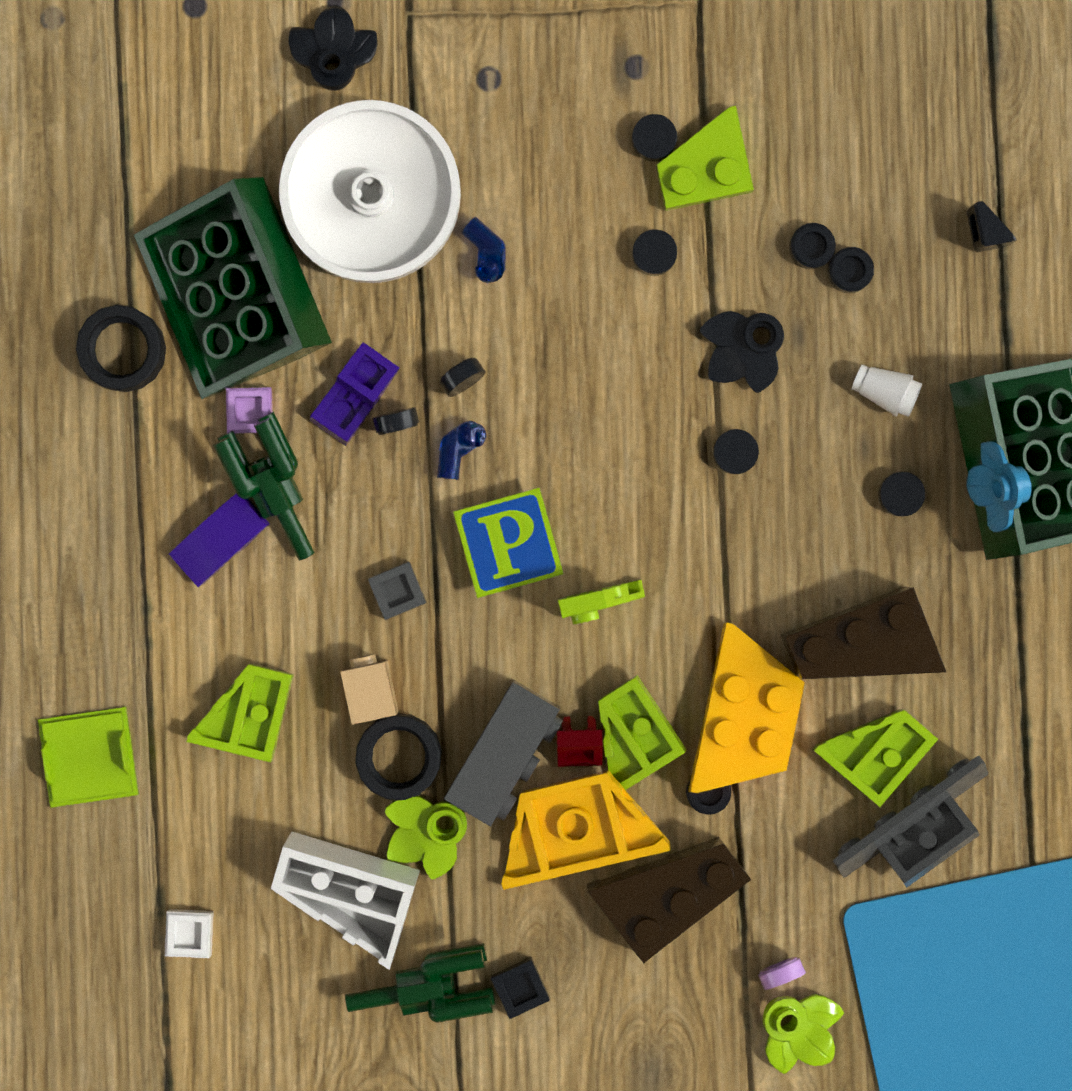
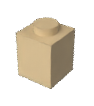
(369, 689)

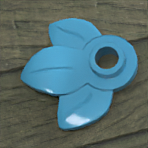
(998, 486)

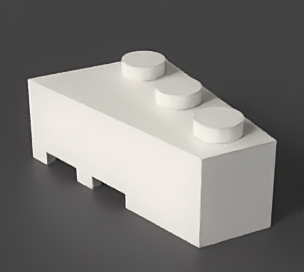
(348, 891)

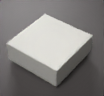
(189, 933)

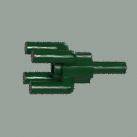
(268, 478)
(432, 988)

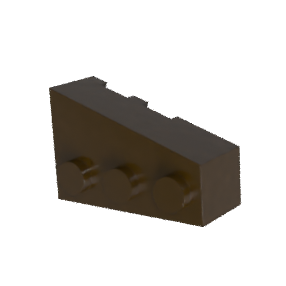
(867, 640)
(669, 895)

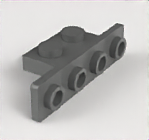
(922, 832)

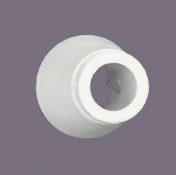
(888, 389)

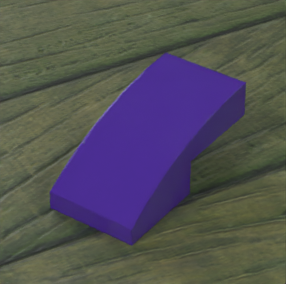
(354, 394)
(219, 539)

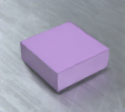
(245, 407)

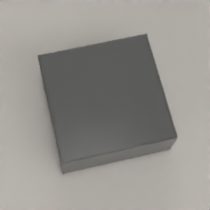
(397, 590)

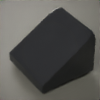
(987, 229)

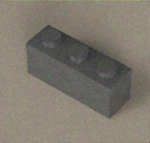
(504, 754)

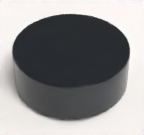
(654, 137)
(812, 246)
(654, 252)
(850, 270)
(462, 376)
(395, 421)
(735, 451)
(901, 494)
(709, 801)

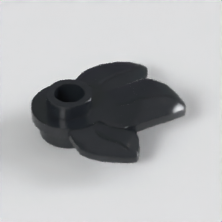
(332, 42)
(738, 353)

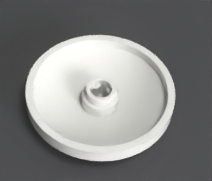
(370, 191)

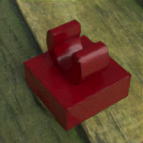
(579, 746)

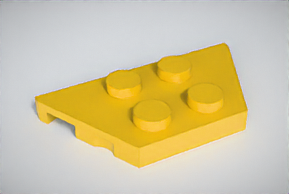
(746, 715)
(578, 829)

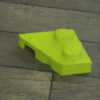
(707, 165)
(585, 606)
(247, 715)
(636, 733)
(878, 753)

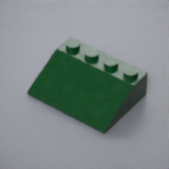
(232, 286)
(1032, 422)

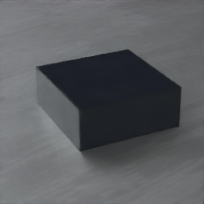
(520, 988)

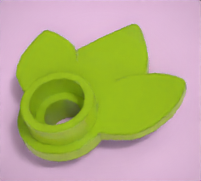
(421, 838)
(805, 1035)

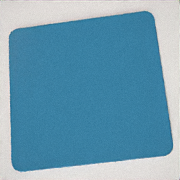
(969, 982)

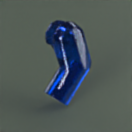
(491, 251)
(457, 444)

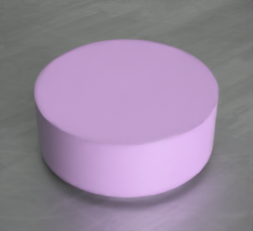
(781, 973)

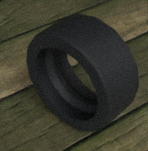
(87, 342)
(374, 780)

